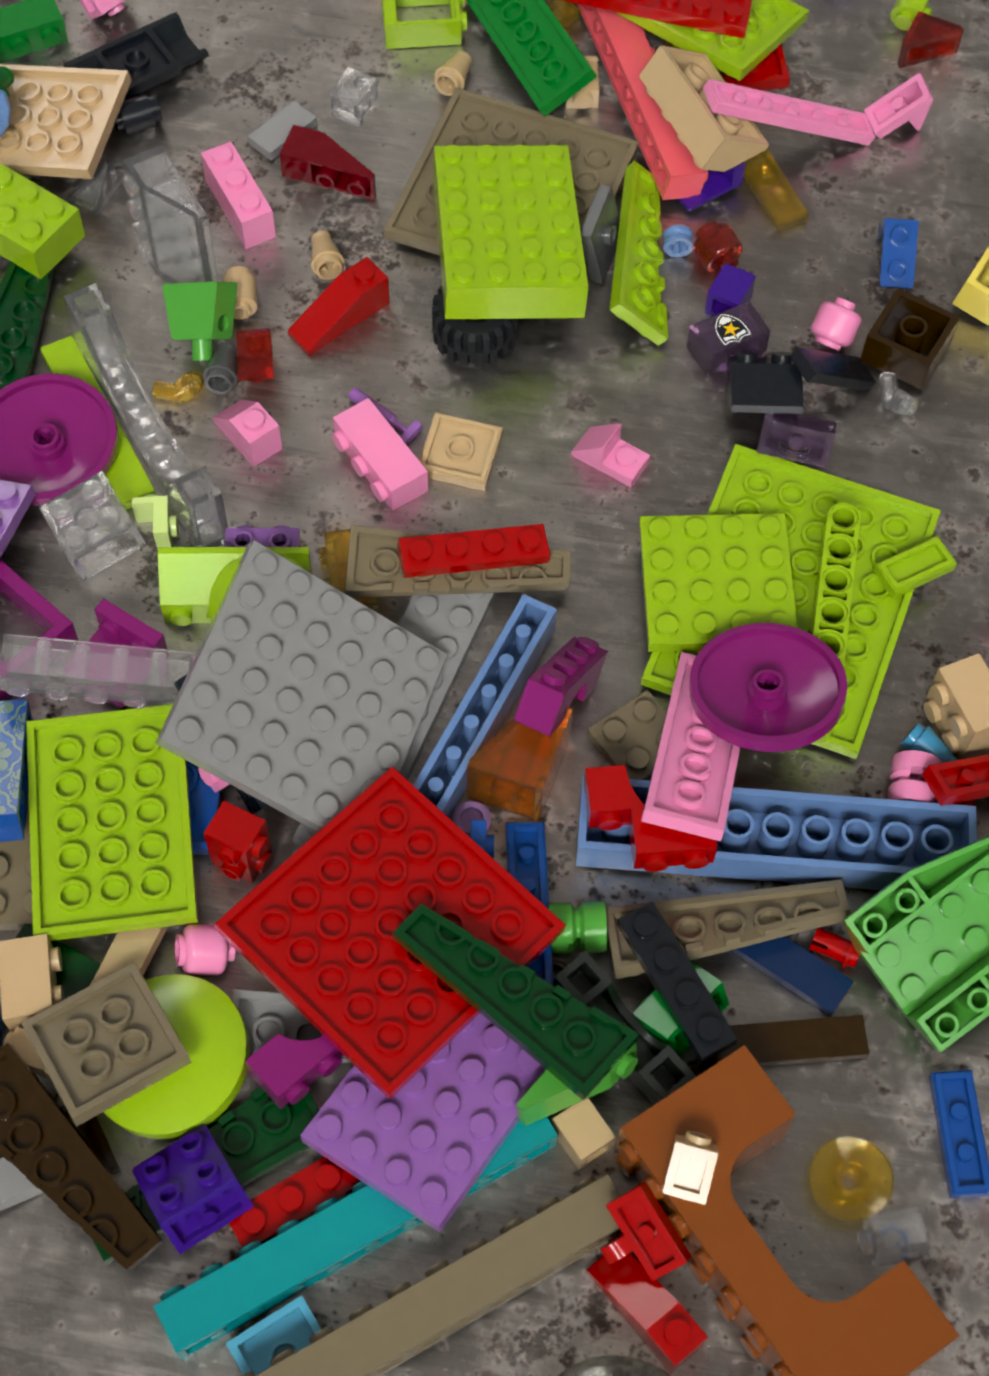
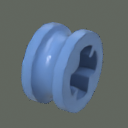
(678, 241)

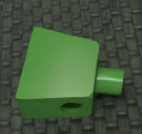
(200, 314)

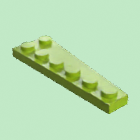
(638, 257)

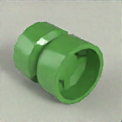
(584, 927)

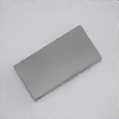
(272, 134)

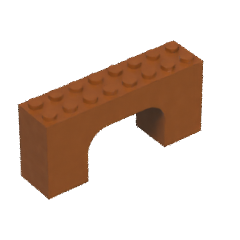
(877, 1332)

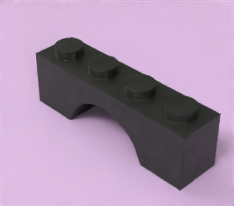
(658, 1065)

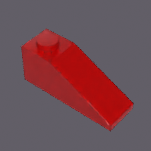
(341, 306)
(649, 1310)

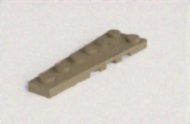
(377, 571)
(734, 919)

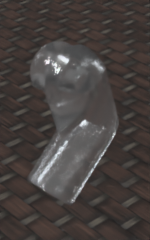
(895, 398)

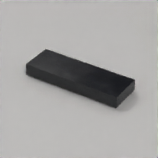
(832, 369)

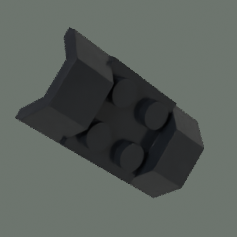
(148, 54)

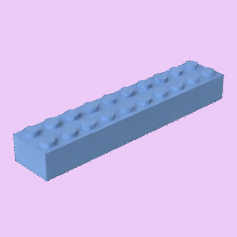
(805, 838)

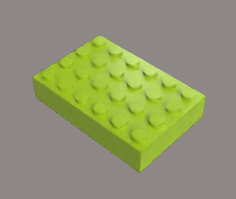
(508, 232)

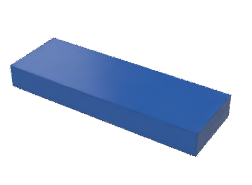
(960, 1133)

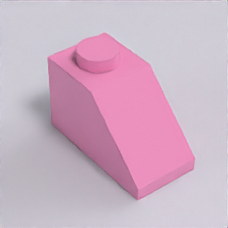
(250, 430)

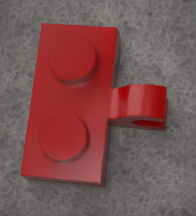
(645, 1232)

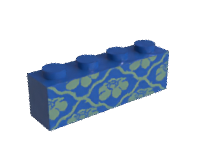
(13, 768)

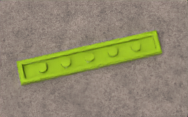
(126, 470)

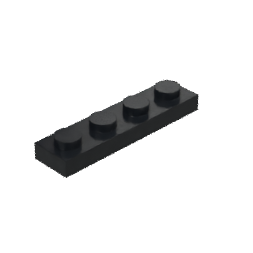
(676, 982)

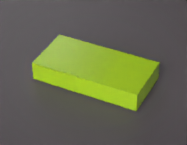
(915, 567)

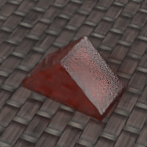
(929, 40)

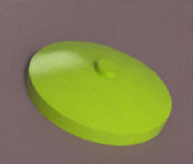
(217, 1046)

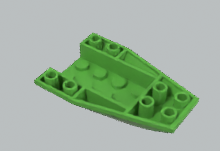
(931, 942)

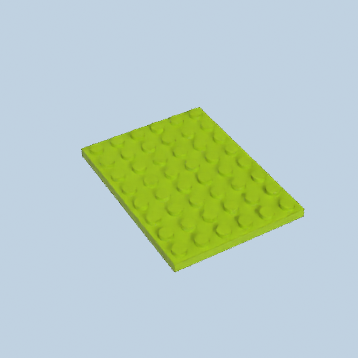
(887, 526)

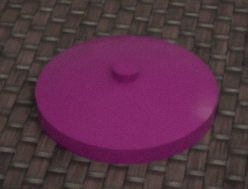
(54, 434)
(768, 687)

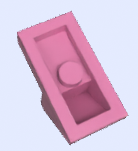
(903, 104)
(611, 455)

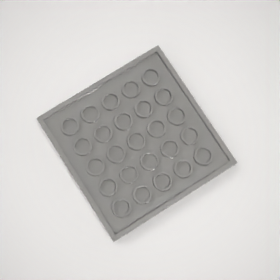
(300, 691)

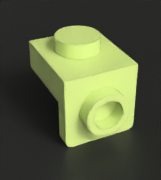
(157, 510)

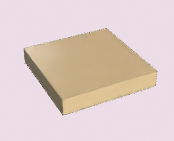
(460, 451)

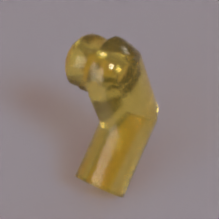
(181, 390)

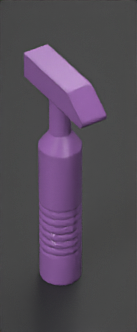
(409, 433)

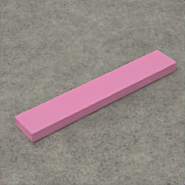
(788, 112)

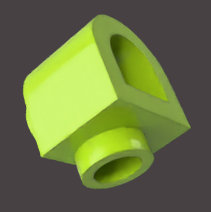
(906, 11)

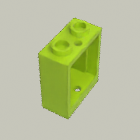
(423, 32)

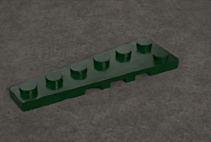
(21, 318)
(544, 1020)
(252, 1140)

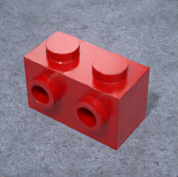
(238, 843)

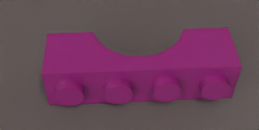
(555, 684)
(289, 1066)

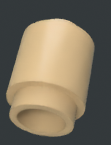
(246, 291)

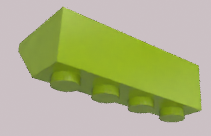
(190, 572)

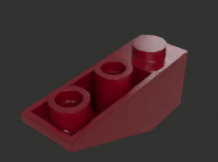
(321, 161)

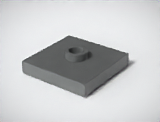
(600, 234)

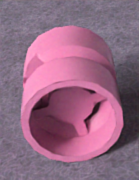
(907, 776)

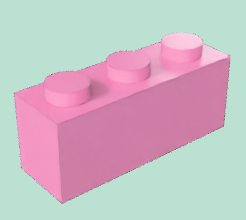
(238, 195)
(379, 455)

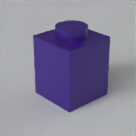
(730, 288)

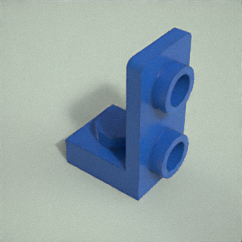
(898, 252)

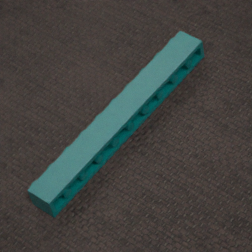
(311, 1252)

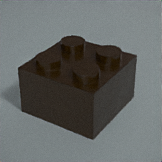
(909, 338)

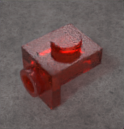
(255, 355)

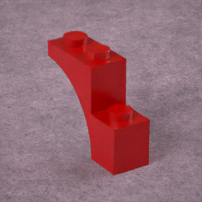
(653, 847)

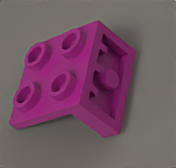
(124, 629)

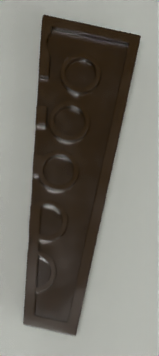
(65, 1167)

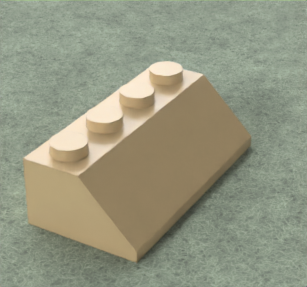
(676, 84)

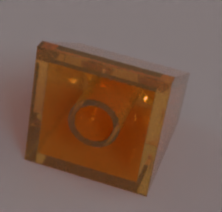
(518, 768)

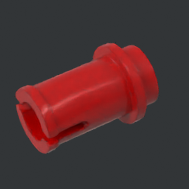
(834, 947)

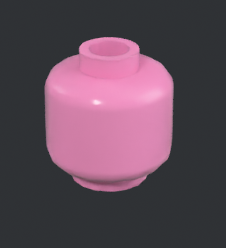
(836, 324)
(202, 950)

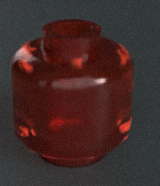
(717, 245)

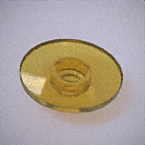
(863, 1163)

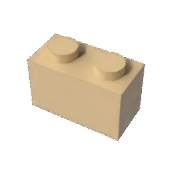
(28, 978)

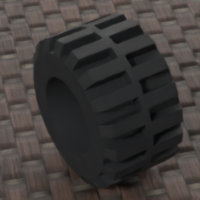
(469, 340)

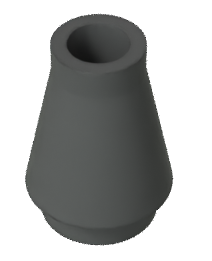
(221, 371)

